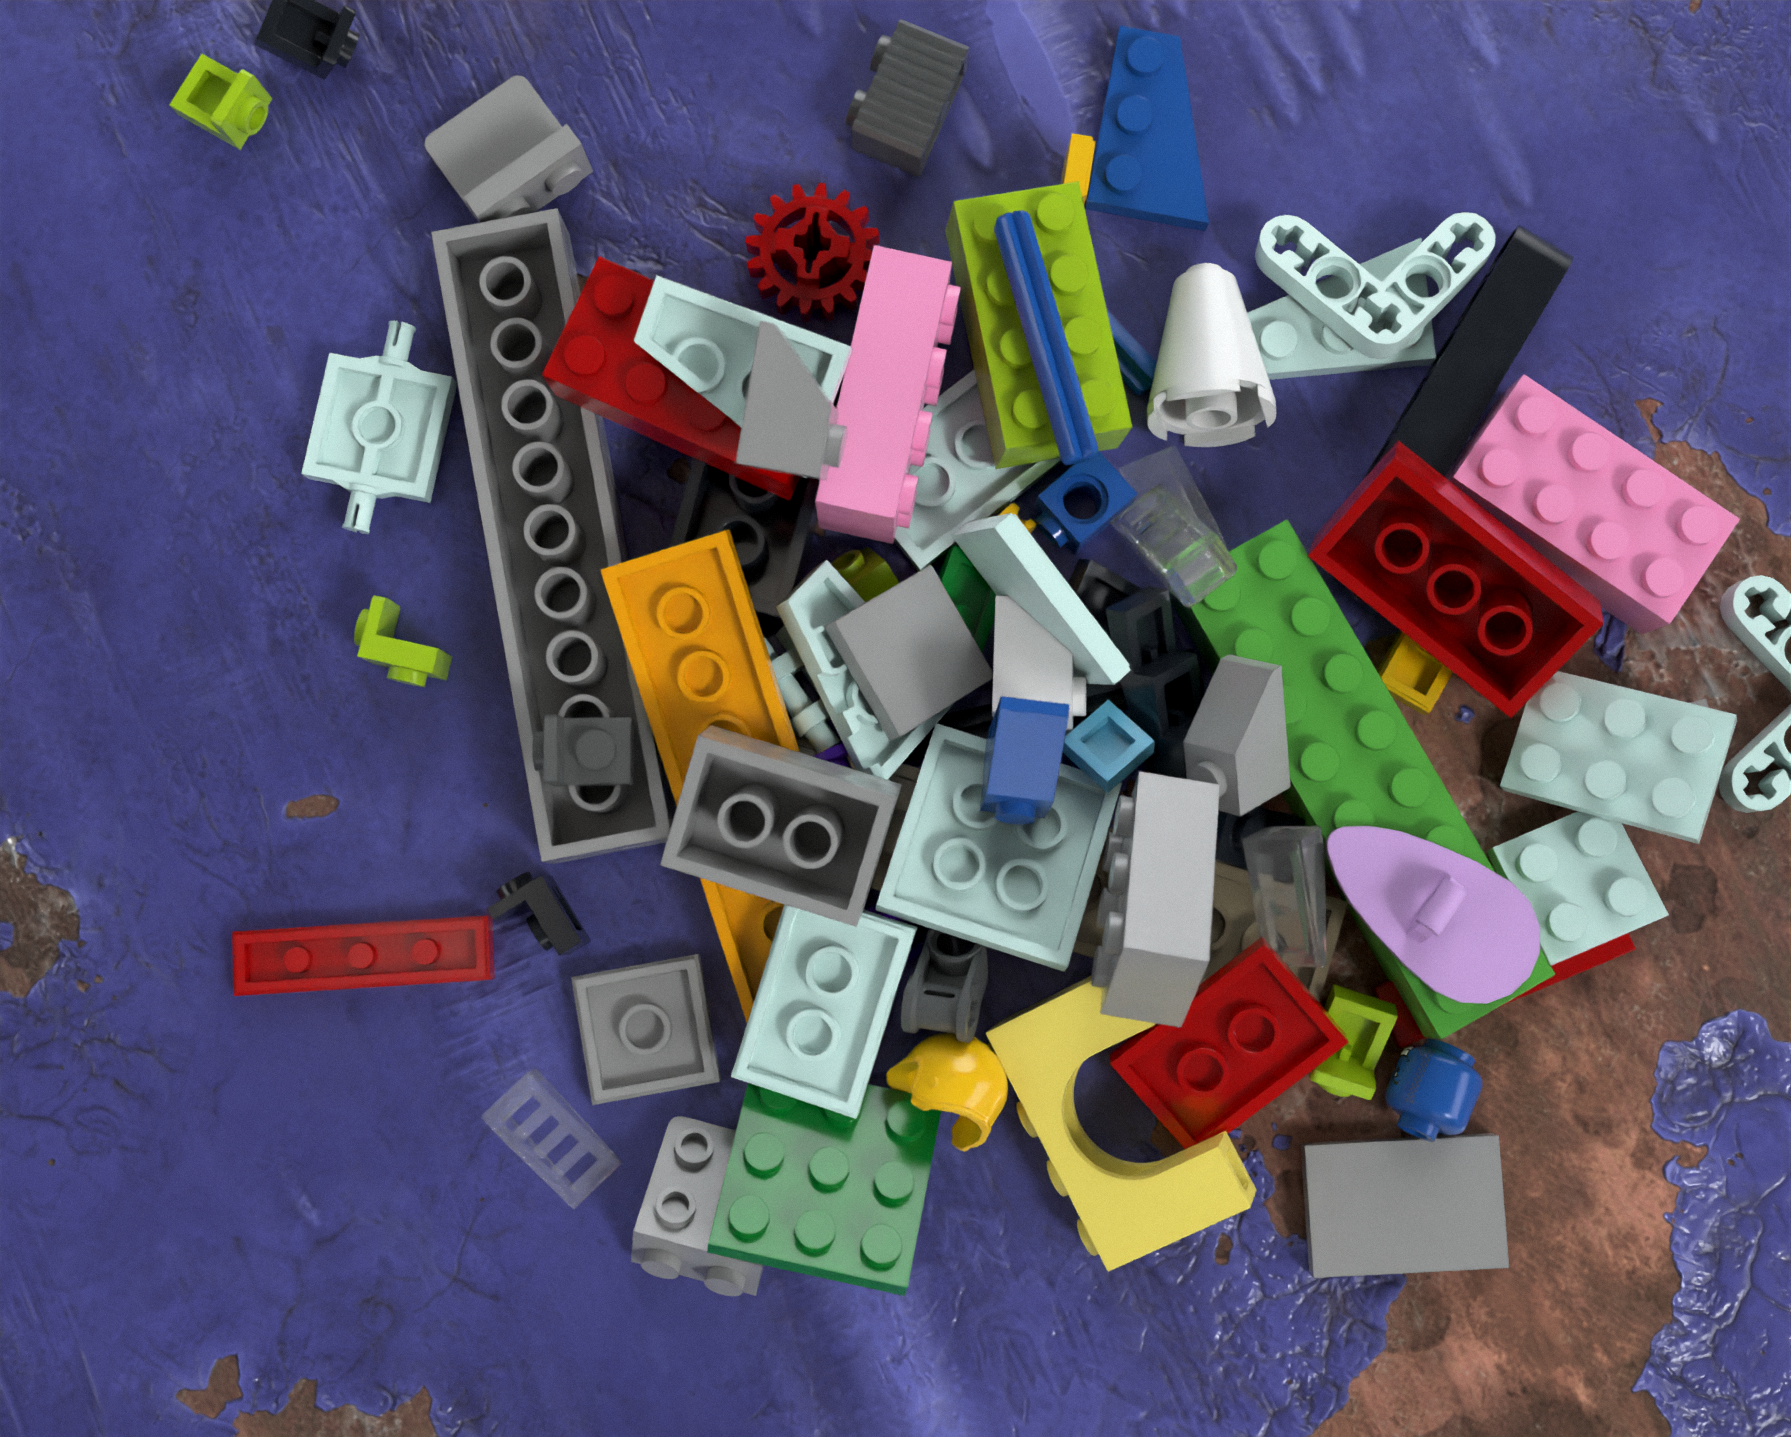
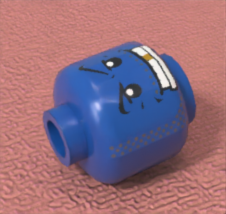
(1433, 1089)

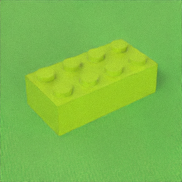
(999, 351)

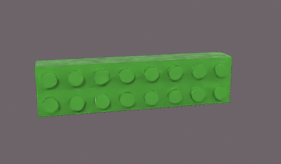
(1345, 734)

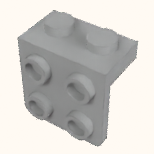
(508, 153)
(681, 1209)

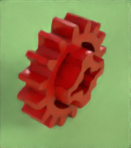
(788, 247)

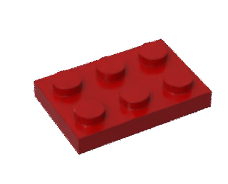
(1237, 1050)

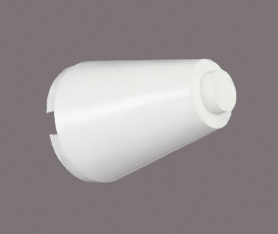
(1209, 365)

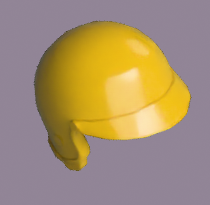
(956, 1080)

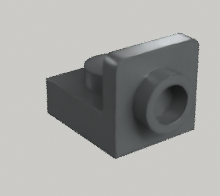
(585, 751)

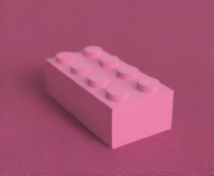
(883, 394)
(1592, 504)

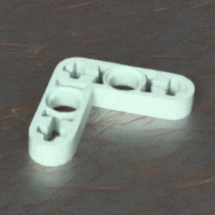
(1383, 299)
(1771, 653)

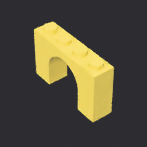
(1120, 1203)

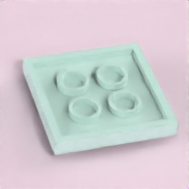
(990, 878)

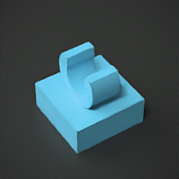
(1108, 746)

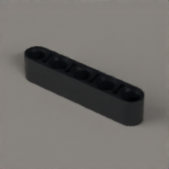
(1479, 350)

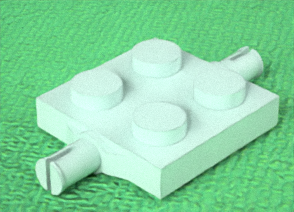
(379, 427)

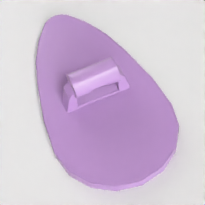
(1437, 912)

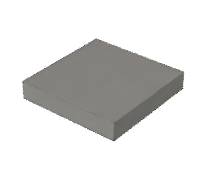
(910, 652)
(646, 1029)

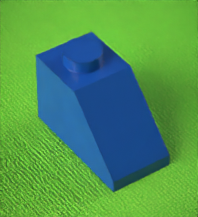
(1023, 759)

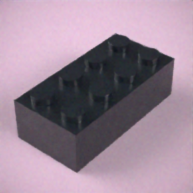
(767, 530)

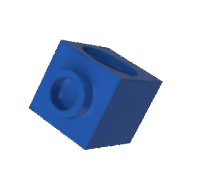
(1097, 480)

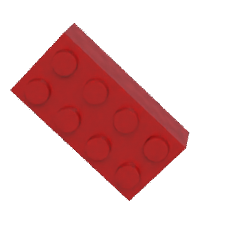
(616, 378)
(1456, 580)

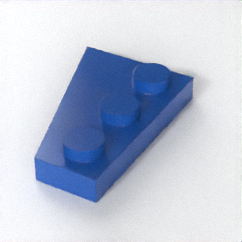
(1147, 137)

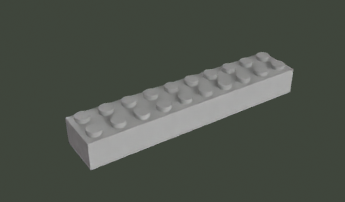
(547, 522)

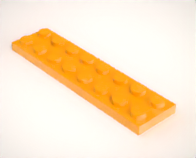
(697, 667)

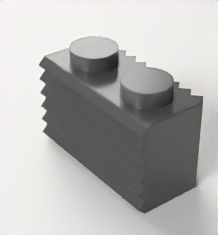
(907, 97)

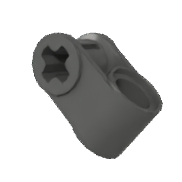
(946, 987)

